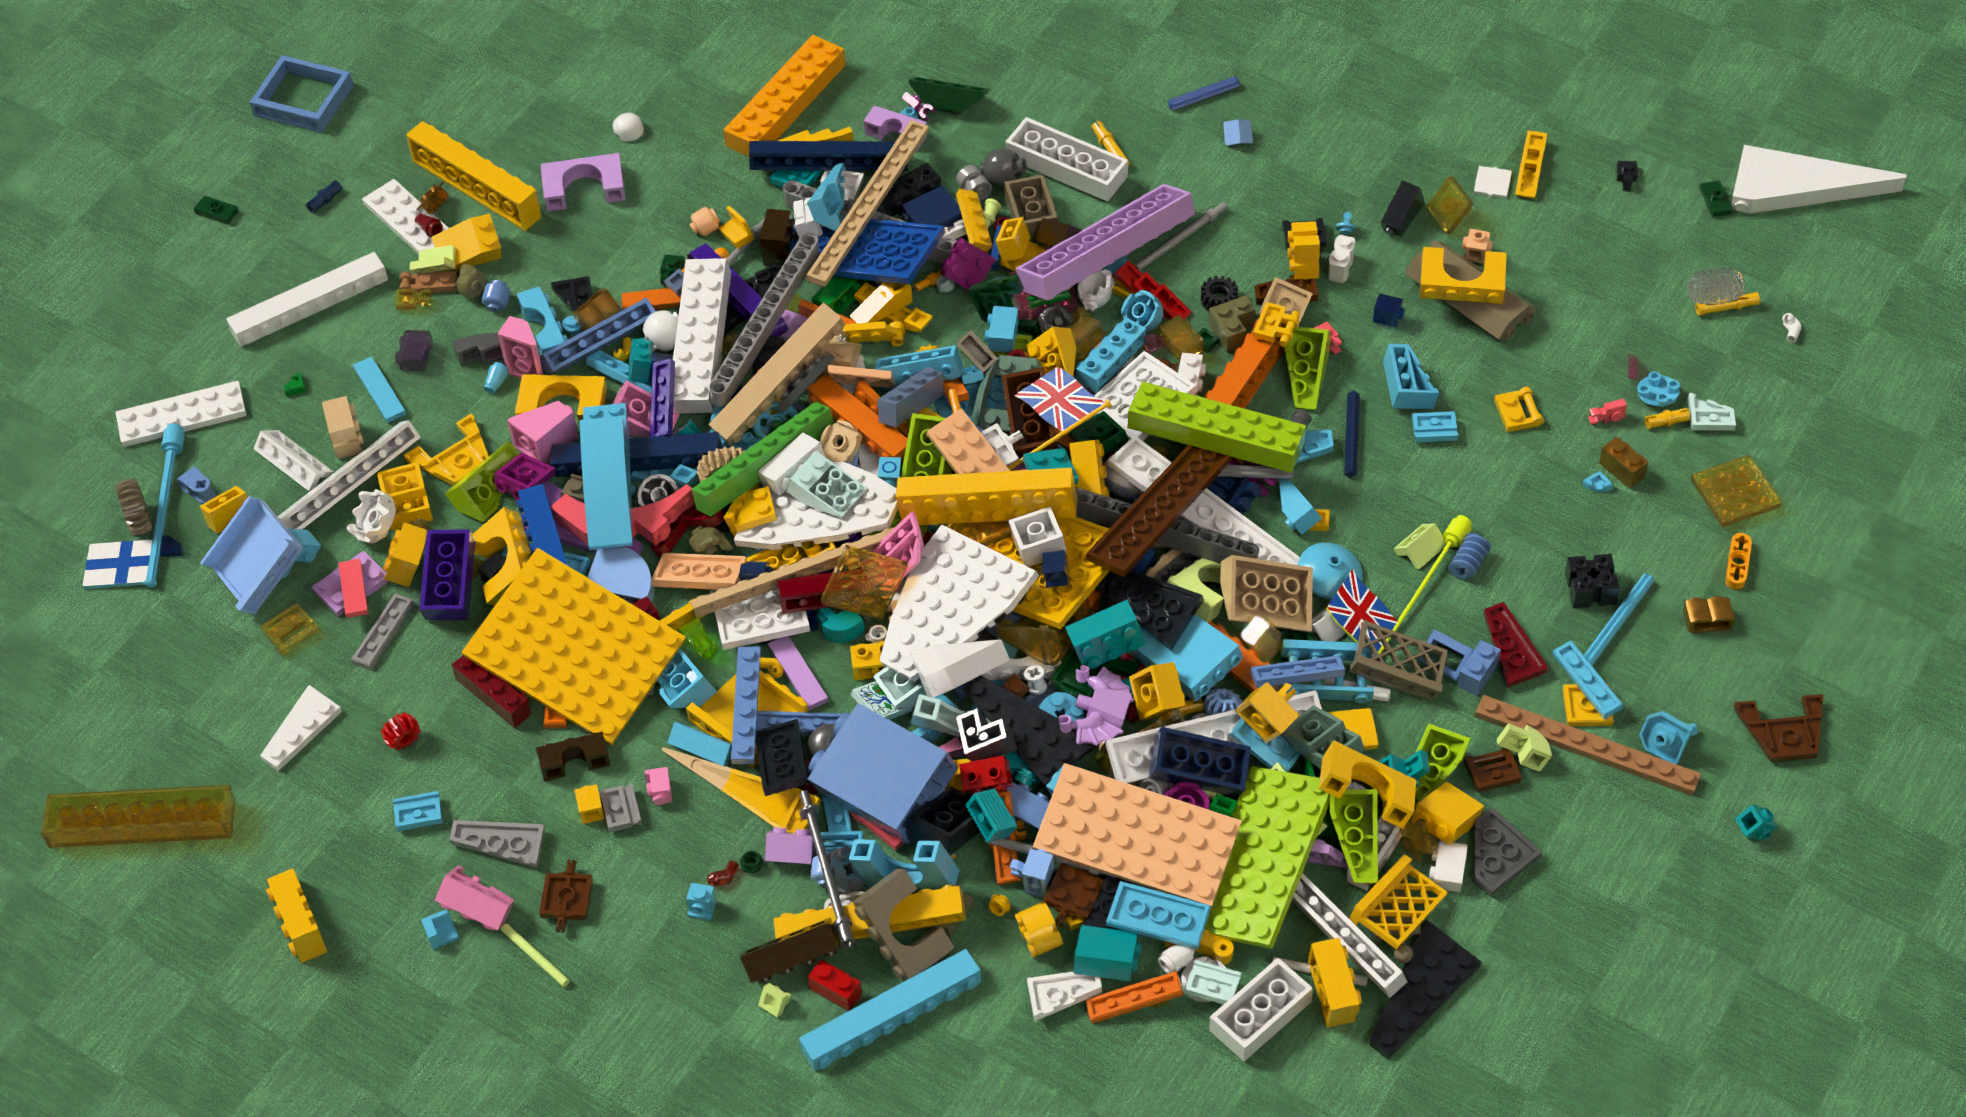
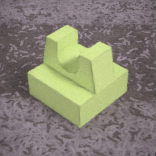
(774, 999)

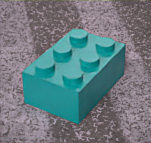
(1106, 635)

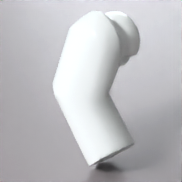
(1793, 326)

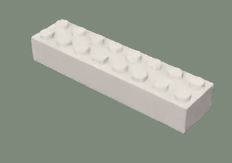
(700, 333)

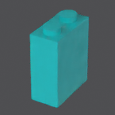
(1106, 953)

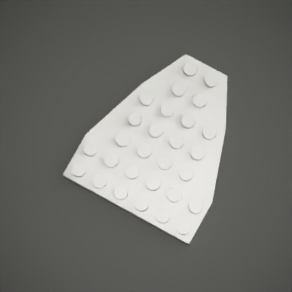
(803, 523)
(951, 597)

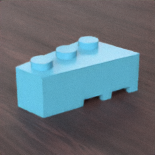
(1406, 380)

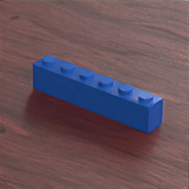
(540, 522)

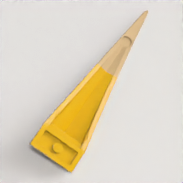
(776, 809)

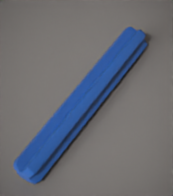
(1204, 93)

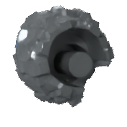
(1055, 317)

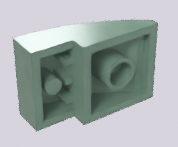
(1316, 730)

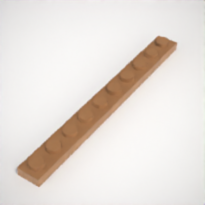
(1591, 746)

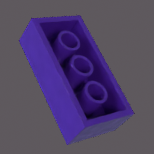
(447, 574)

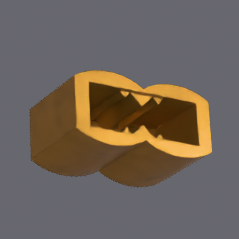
(596, 309)
(1708, 615)

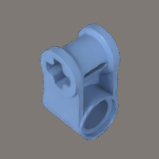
(196, 485)

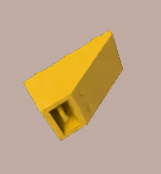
(1054, 349)

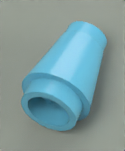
(496, 376)

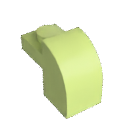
(1528, 743)

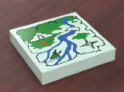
(875, 699)

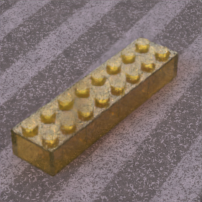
(138, 816)

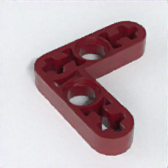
(689, 518)

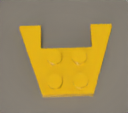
(456, 460)

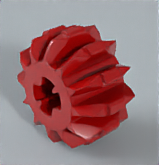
(400, 731)

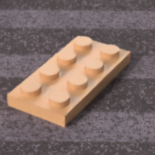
(964, 446)
(697, 571)

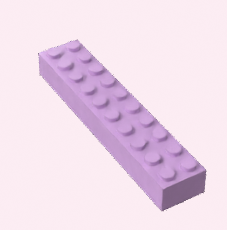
(1105, 241)

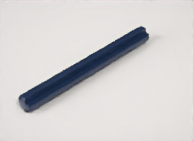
(1352, 432)

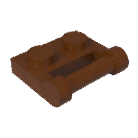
(1495, 774)

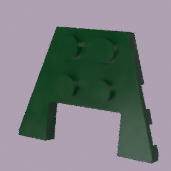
(996, 293)
(1065, 676)

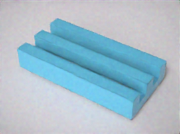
(839, 838)

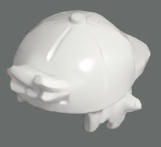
(1096, 289)

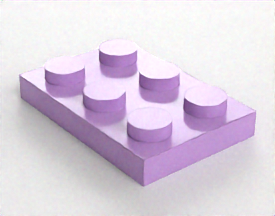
(330, 589)

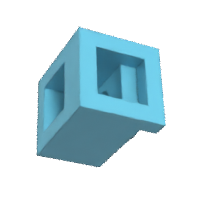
(701, 901)

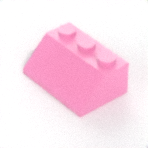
(519, 348)

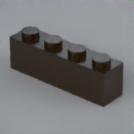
(791, 950)

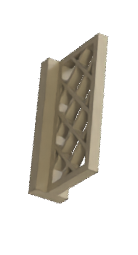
(1396, 675)

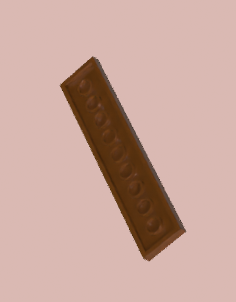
(1157, 509)

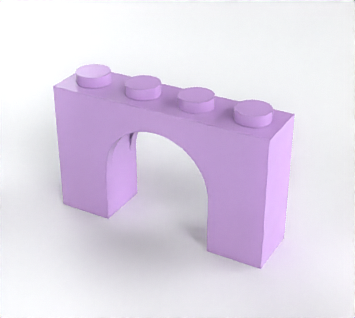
(560, 174)

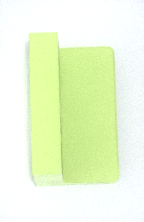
(434, 260)
(1421, 545)

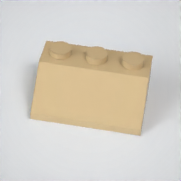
(845, 355)

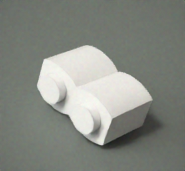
(1341, 259)
(1449, 866)

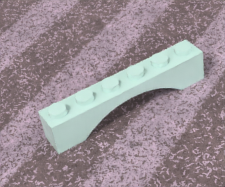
(936, 715)

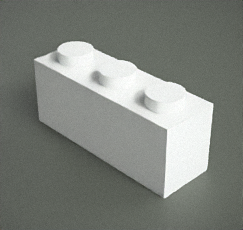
(787, 462)

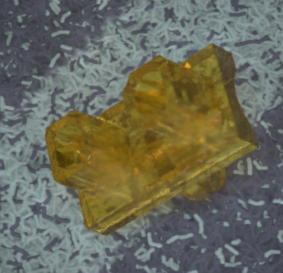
(1418, 839)

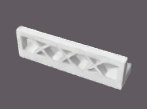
(291, 458)

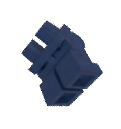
(1235, 492)

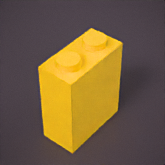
(1448, 812)

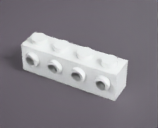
(1192, 368)

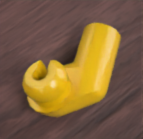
(623, 354)
(772, 666)

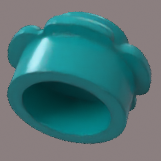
(1025, 777)

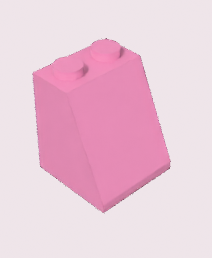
(540, 428)

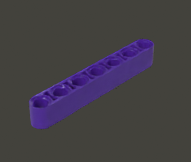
(740, 295)

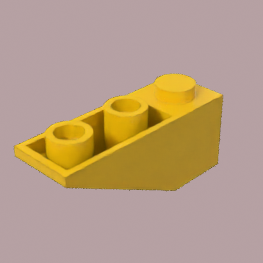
(883, 302)

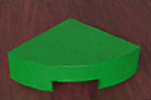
(295, 385)

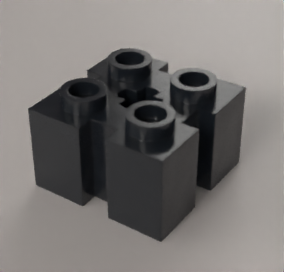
(1592, 580)

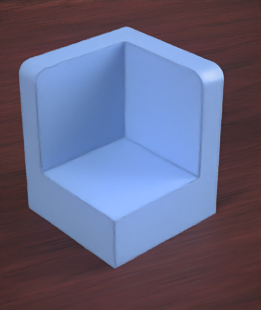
(1238, 132)

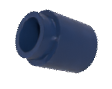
(753, 569)

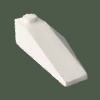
(954, 664)

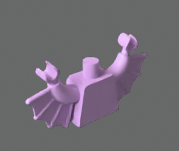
(1105, 708)

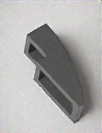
(478, 347)

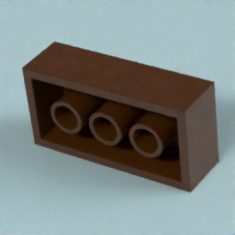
(1023, 416)

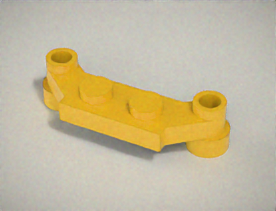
(875, 332)

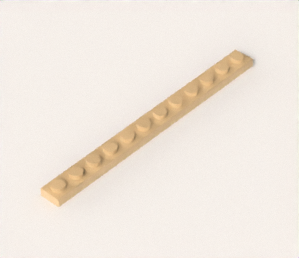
(867, 203)

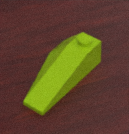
(1444, 754)

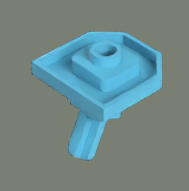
(1666, 736)

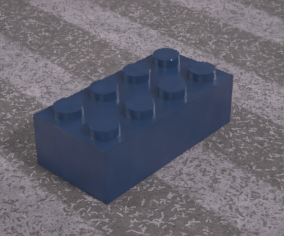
(1200, 759)

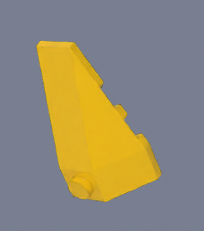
(790, 554)

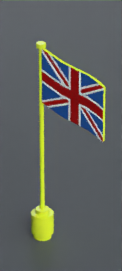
(1357, 603)

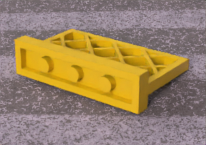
(1380, 894)

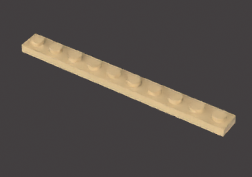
(768, 581)

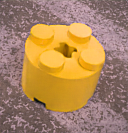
(1038, 929)

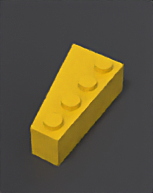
(296, 915)

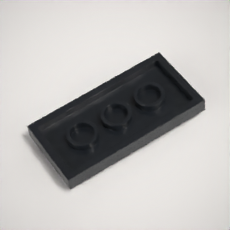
(781, 757)

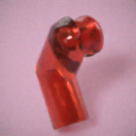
(725, 876)

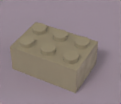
(1030, 200)

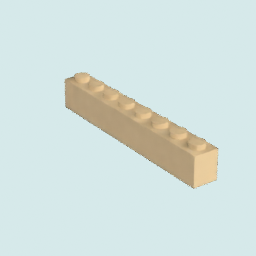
(777, 374)

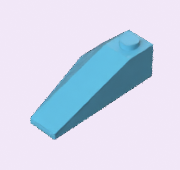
(684, 683)

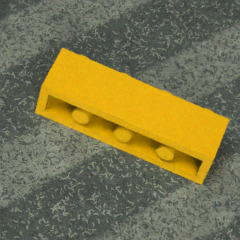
(1087, 462)

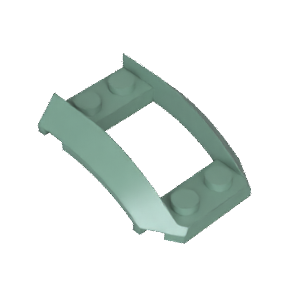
(1003, 365)

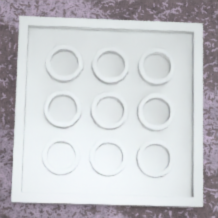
(1125, 385)
(757, 621)

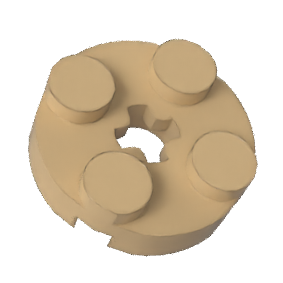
(850, 445)

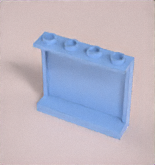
(253, 554)

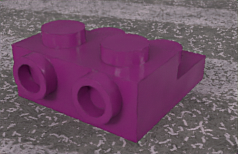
(966, 264)
(521, 474)

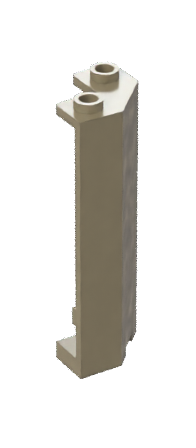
(1494, 318)

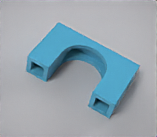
(930, 870)

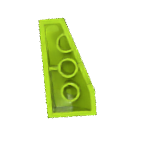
(1307, 362)
(476, 491)
(1357, 831)

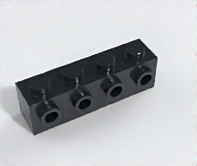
(908, 188)

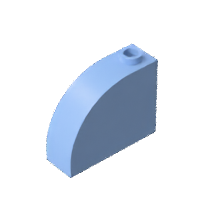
(622, 573)

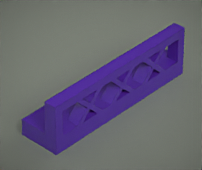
(662, 398)

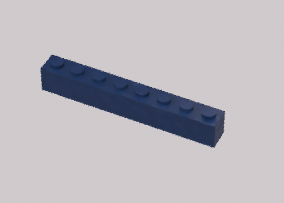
(818, 155)
(645, 453)

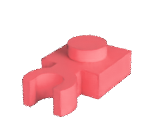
(1610, 412)

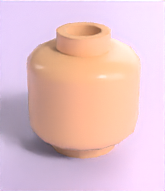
(704, 221)

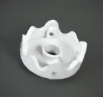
(373, 516)

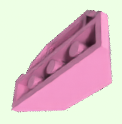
(903, 543)

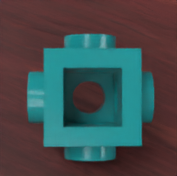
(1756, 822)

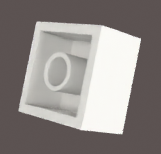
(1036, 535)

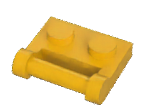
(1512, 412)

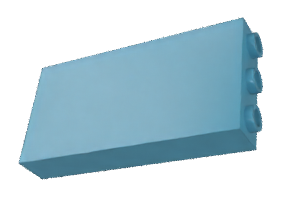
(1199, 655)

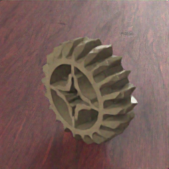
(134, 507)

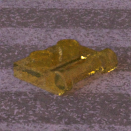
(287, 623)

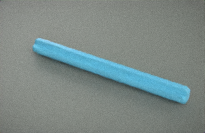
(1618, 618)

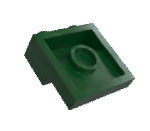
(1104, 429)

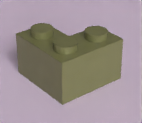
(1231, 320)

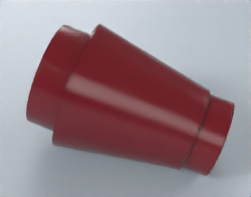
(428, 224)

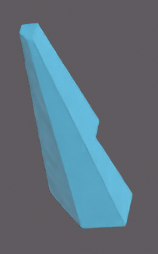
(829, 199)

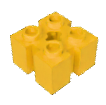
(1303, 250)

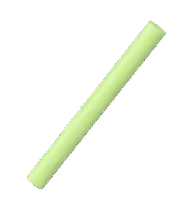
(535, 955)

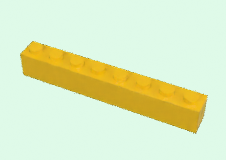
(914, 912)

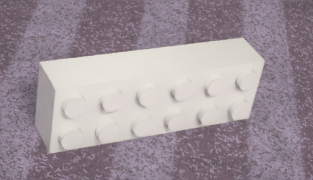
(1068, 159)

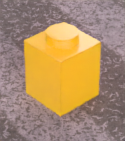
(589, 804)

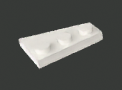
(1059, 991)

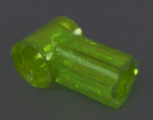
(698, 639)

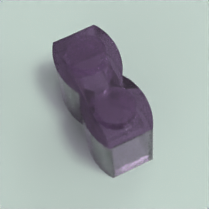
(414, 350)

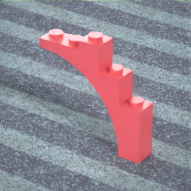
(649, 520)

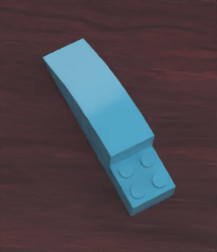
(606, 475)

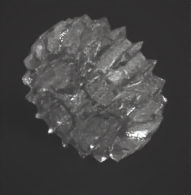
(1715, 286)

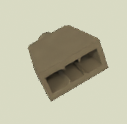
(976, 351)

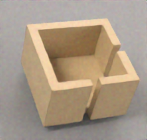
(343, 427)

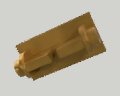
(433, 199)

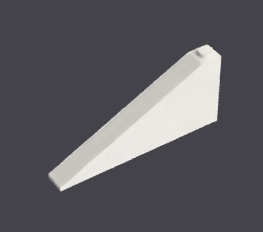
(1787, 180)

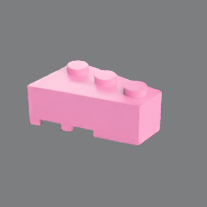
(473, 899)

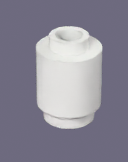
(1175, 958)

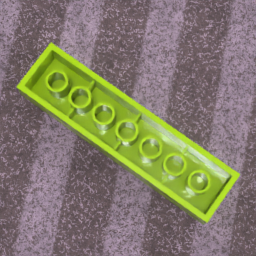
(1216, 426)

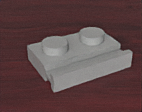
(620, 807)

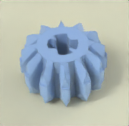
(1220, 701)

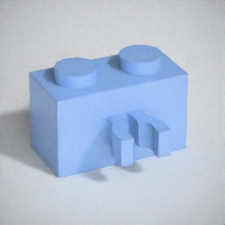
(1036, 872)

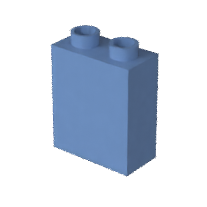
(880, 771)

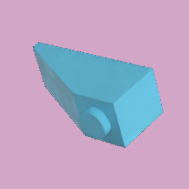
(1296, 507)

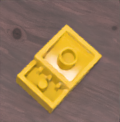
(408, 492)

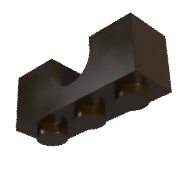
(556, 755)

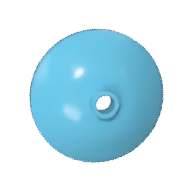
(1327, 575)

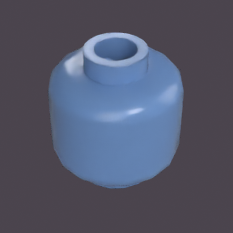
(496, 296)

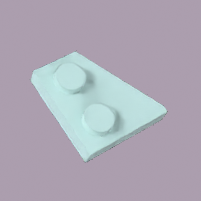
(1710, 415)

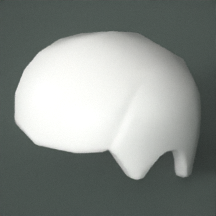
(628, 127)

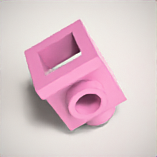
(659, 785)

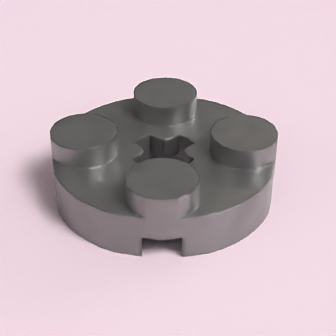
(845, 883)

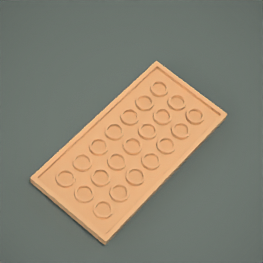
(1137, 835)

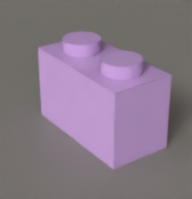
(789, 846)

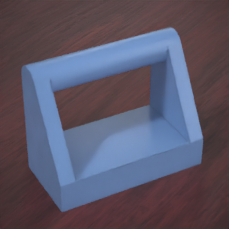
(1438, 637)

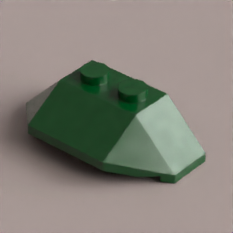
(946, 94)

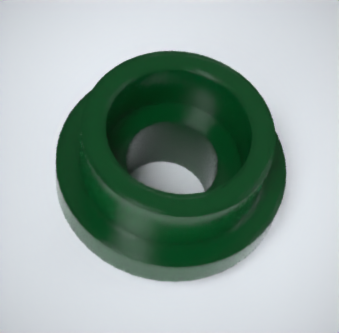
(751, 856)

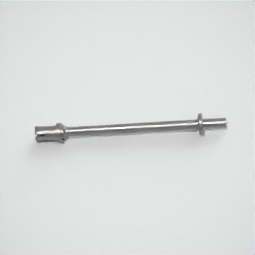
(842, 923)

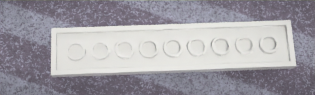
(1144, 465)
(1132, 753)

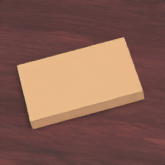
(853, 375)

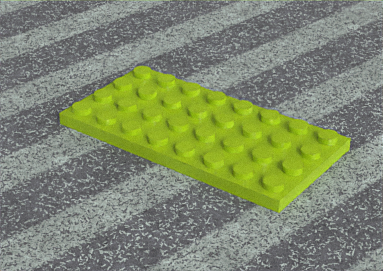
(1276, 835)

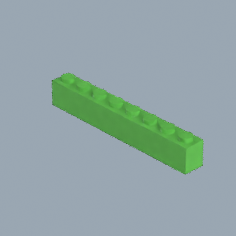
(741, 472)

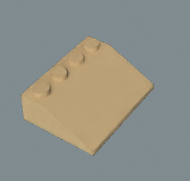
(1267, 590)

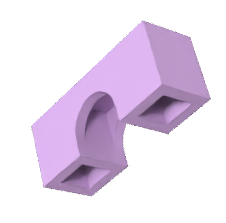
(883, 121)

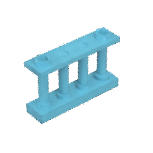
(1318, 649)

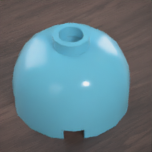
(1143, 309)

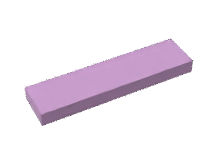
(798, 672)

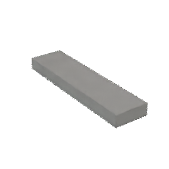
(382, 631)

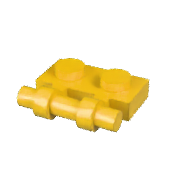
(1269, 324)

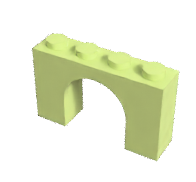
(1192, 578)

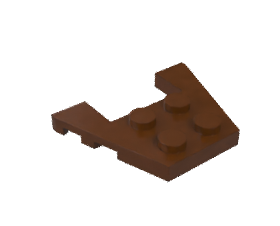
(1785, 737)

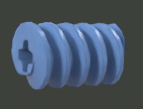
(1469, 556)

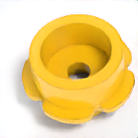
(999, 905)

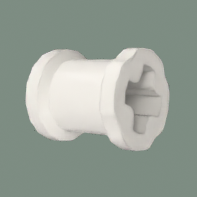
(1035, 679)

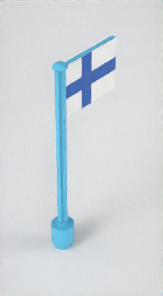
(136, 561)

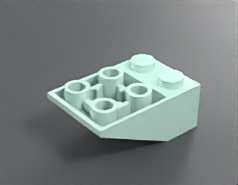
(825, 486)

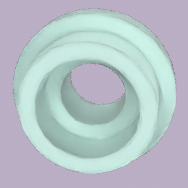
(944, 284)

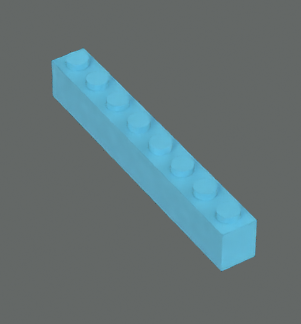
(890, 1010)

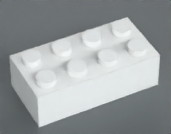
(1260, 1009)

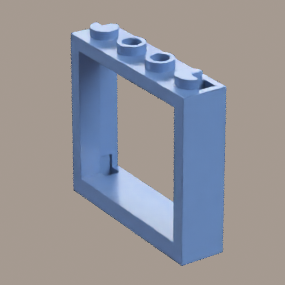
(295, 116)

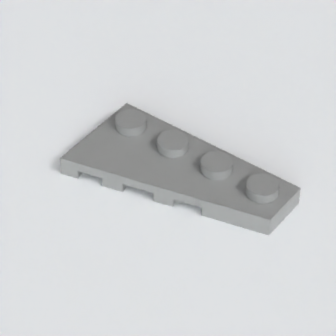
(503, 840)

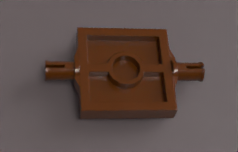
(1073, 893)
(566, 896)

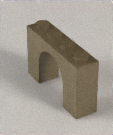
(875, 909)

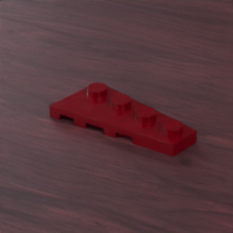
(1518, 655)

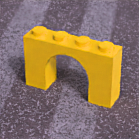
(1439, 285)
(538, 389)
(500, 531)
(1395, 788)

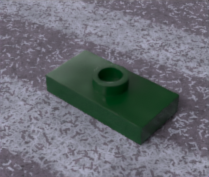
(1716, 198)
(216, 209)

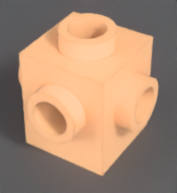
(1477, 241)

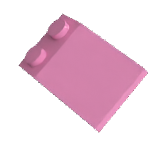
(638, 409)

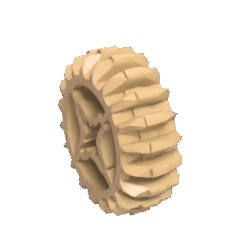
(716, 460)

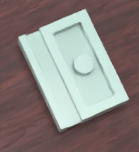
(1212, 982)

